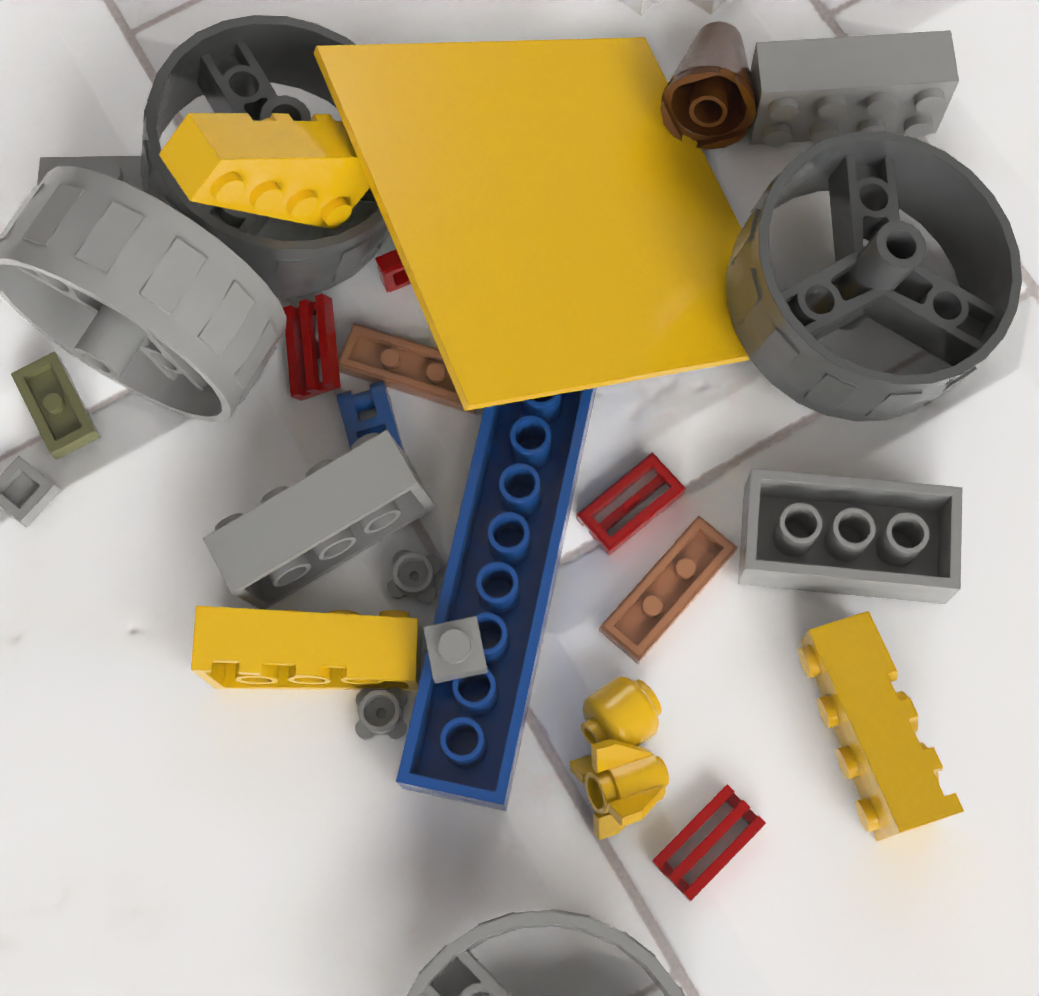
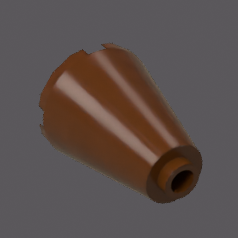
(711, 90)

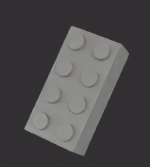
(852, 86)
(318, 521)
(851, 536)

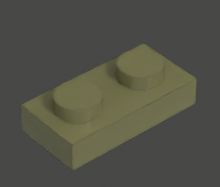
(55, 405)

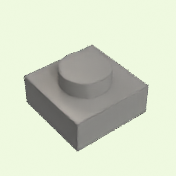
(25, 491)
(455, 649)

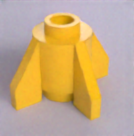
(620, 784)

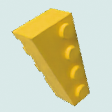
(268, 166)
(306, 649)
(874, 728)

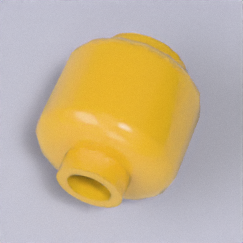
(621, 712)

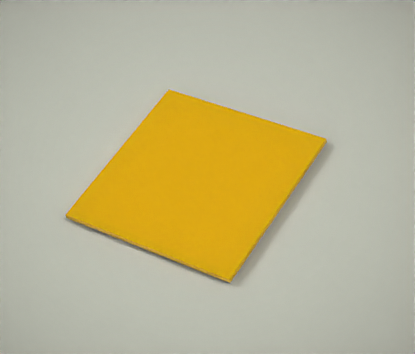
(542, 210)

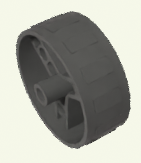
(234, 72)
(867, 184)

